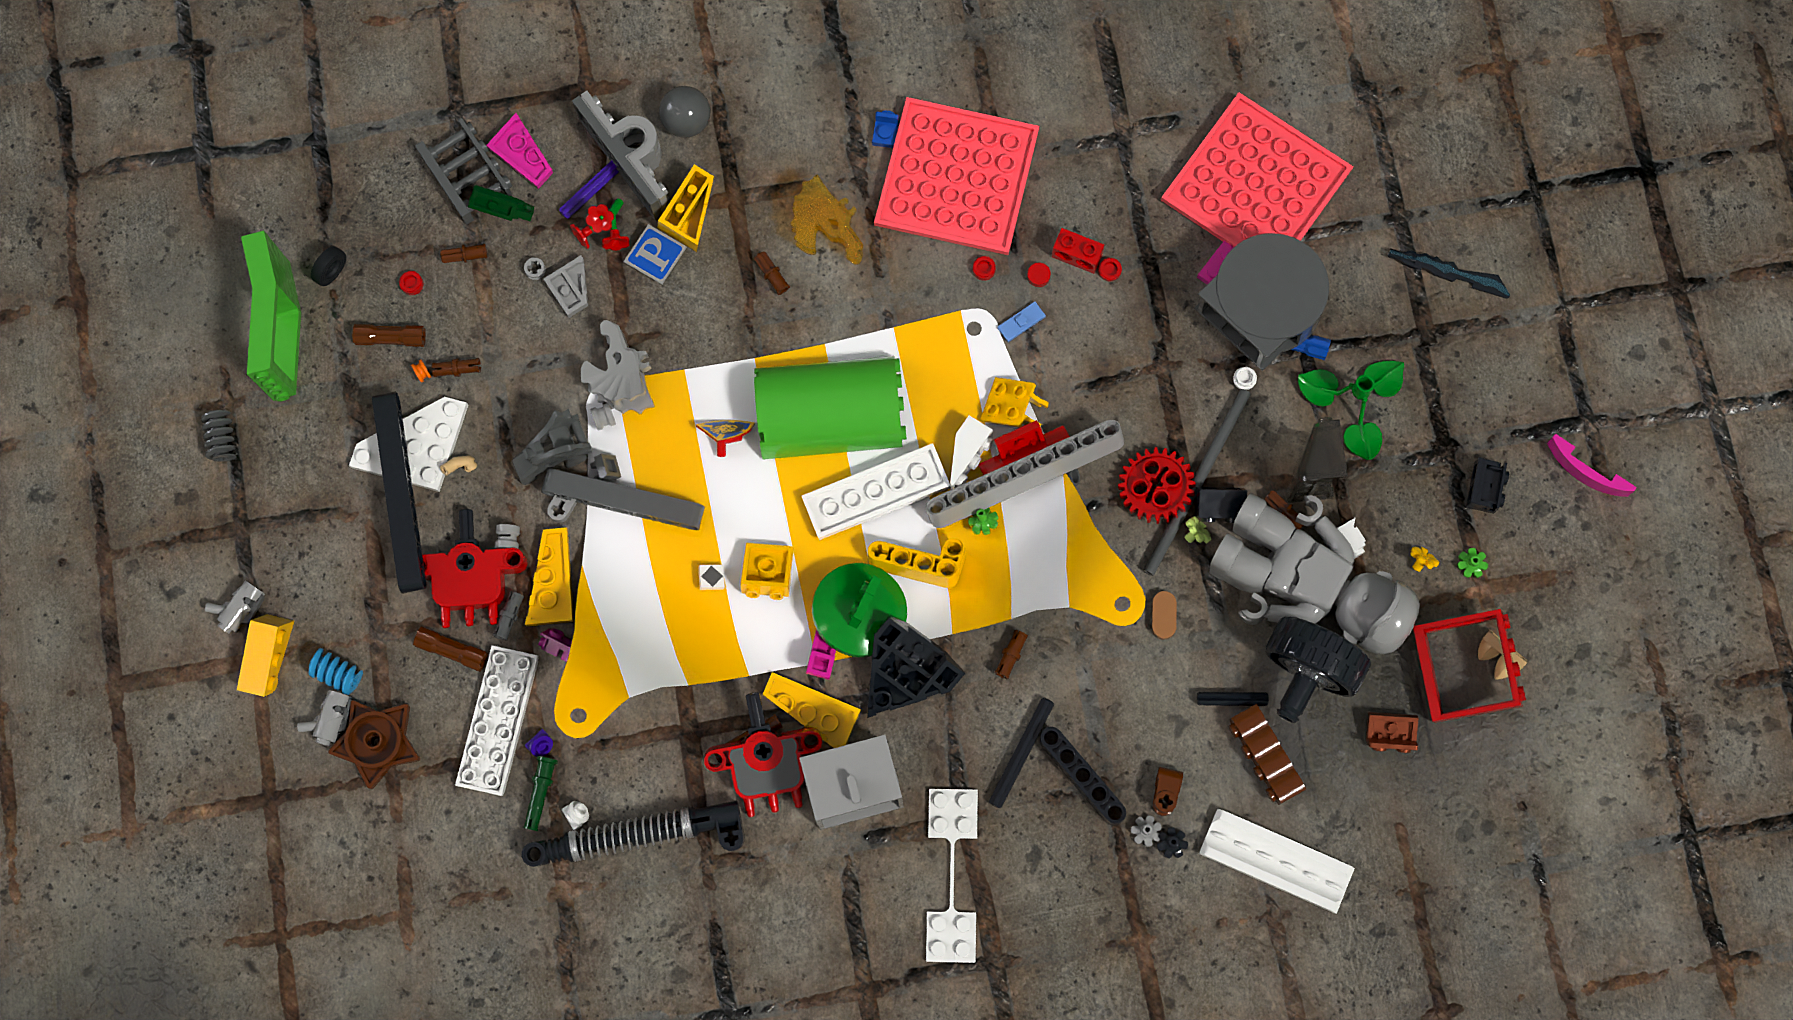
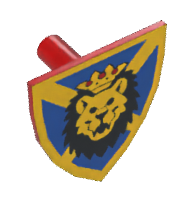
(725, 432)

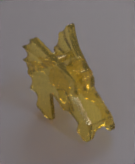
(816, 211)

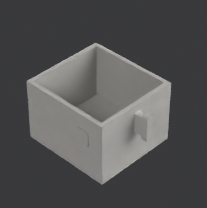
(851, 782)

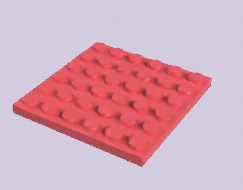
(957, 176)
(1255, 177)

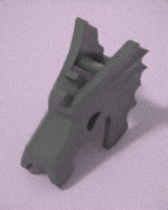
(559, 432)

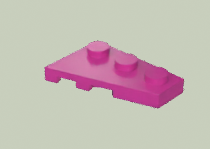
(519, 151)

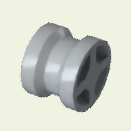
(603, 416)

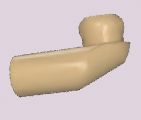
(457, 462)

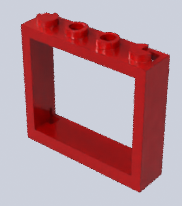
(1429, 674)

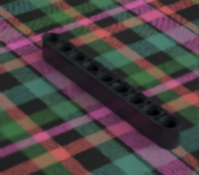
(399, 492)

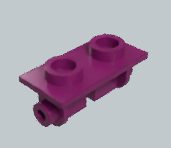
(554, 641)

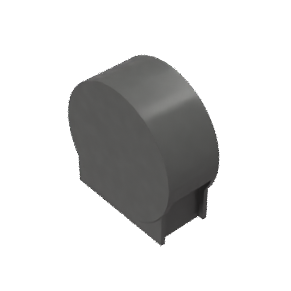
(1266, 296)

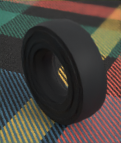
(328, 266)

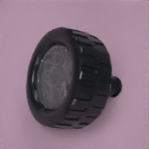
(1316, 660)

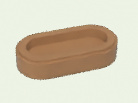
(1164, 615)

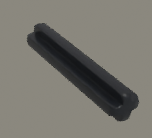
(1232, 698)

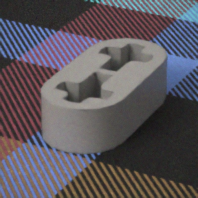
(567, 508)

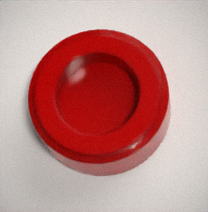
(984, 268)
(1110, 269)
(1038, 274)
(411, 283)

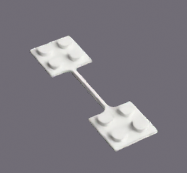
(952, 933)

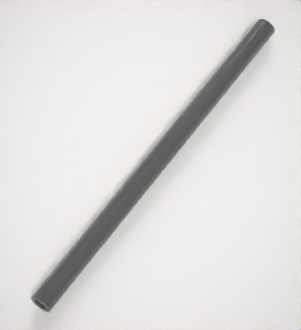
(1199, 478)

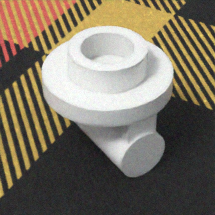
(576, 814)

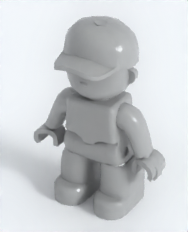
(1313, 577)

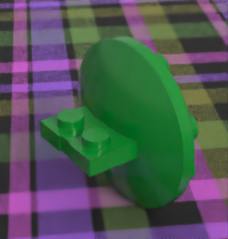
(853, 606)

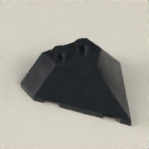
(907, 668)

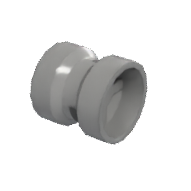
(507, 536)

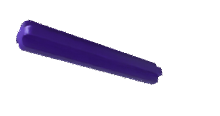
(589, 190)

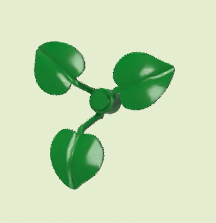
(1386, 380)

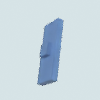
(1021, 322)

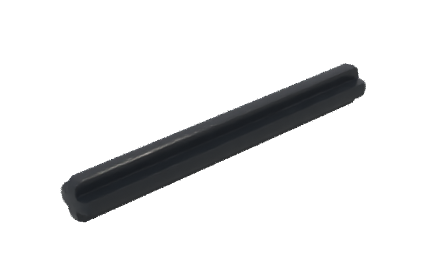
(1021, 753)

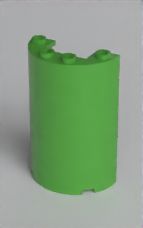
(829, 407)

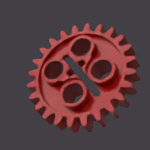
(1137, 476)

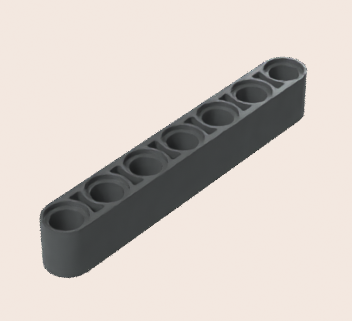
(623, 499)

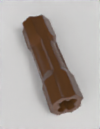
(393, 335)
(435, 643)

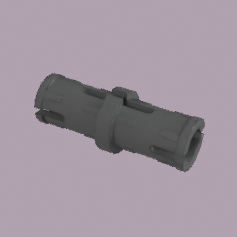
(508, 615)

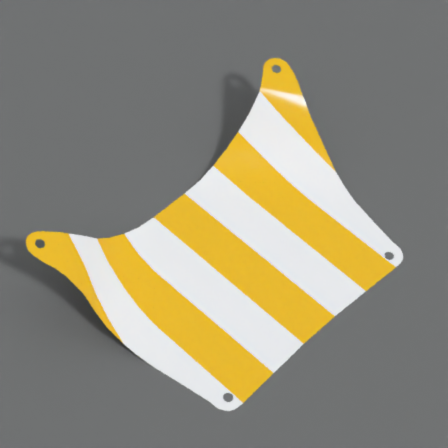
(639, 586)

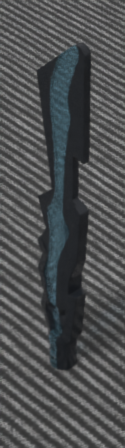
(1448, 270)

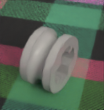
(529, 265)

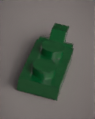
(499, 204)

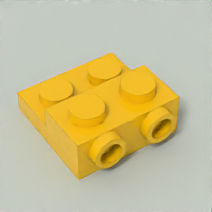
(767, 570)

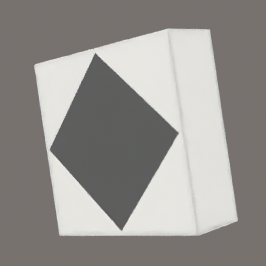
(711, 577)

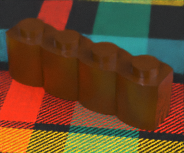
(1267, 754)

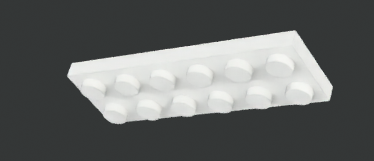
(876, 491)

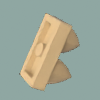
(1491, 647)

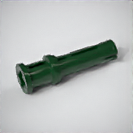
(541, 781)

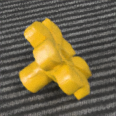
(1423, 558)

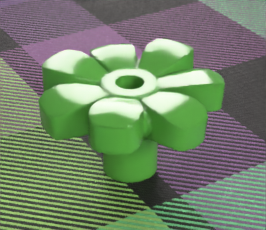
(983, 521)
(1472, 563)

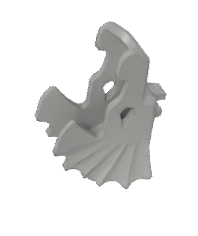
(624, 380)

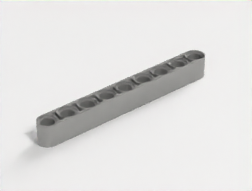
(1025, 473)

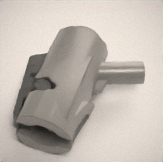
(239, 609)
(332, 718)

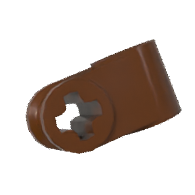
(1167, 786)

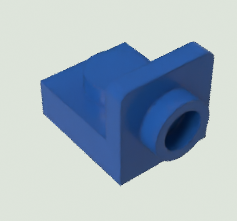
(885, 129)

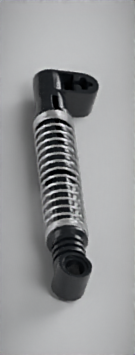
(640, 832)

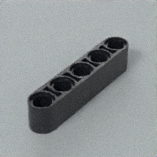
(1087, 787)

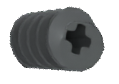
(216, 436)

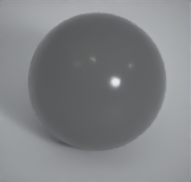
(684, 111)

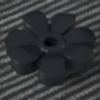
(1170, 848)

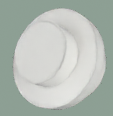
(1244, 378)

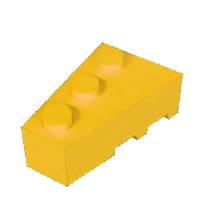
(687, 209)
(264, 654)

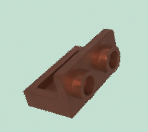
(1392, 732)

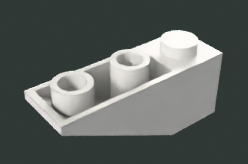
(969, 445)

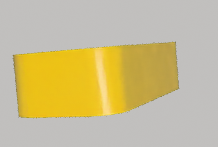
(916, 559)

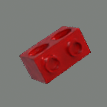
(1077, 250)

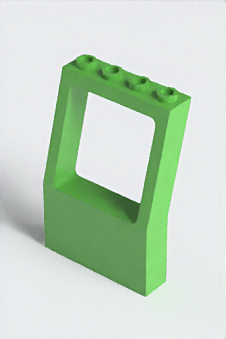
(274, 318)

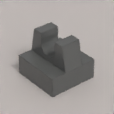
(607, 467)

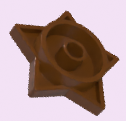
(358, 741)

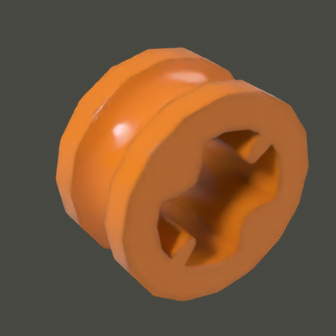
(421, 371)

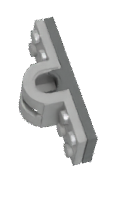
(615, 140)

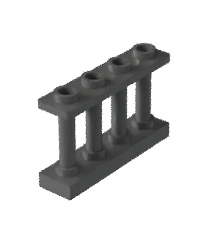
(442, 171)

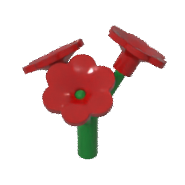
(602, 219)

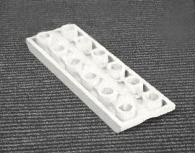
(497, 721)
(1276, 860)

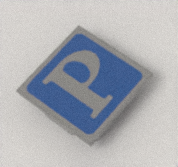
(655, 254)

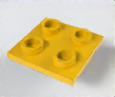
(1009, 402)

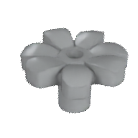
(1145, 836)

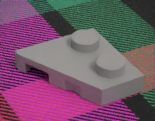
(569, 286)

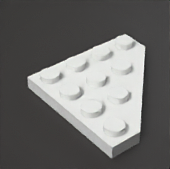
(429, 442)

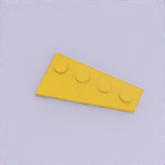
(552, 587)
(813, 709)

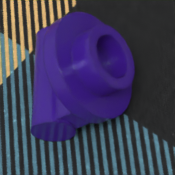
(540, 744)

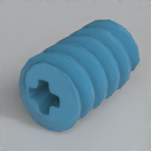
(333, 673)

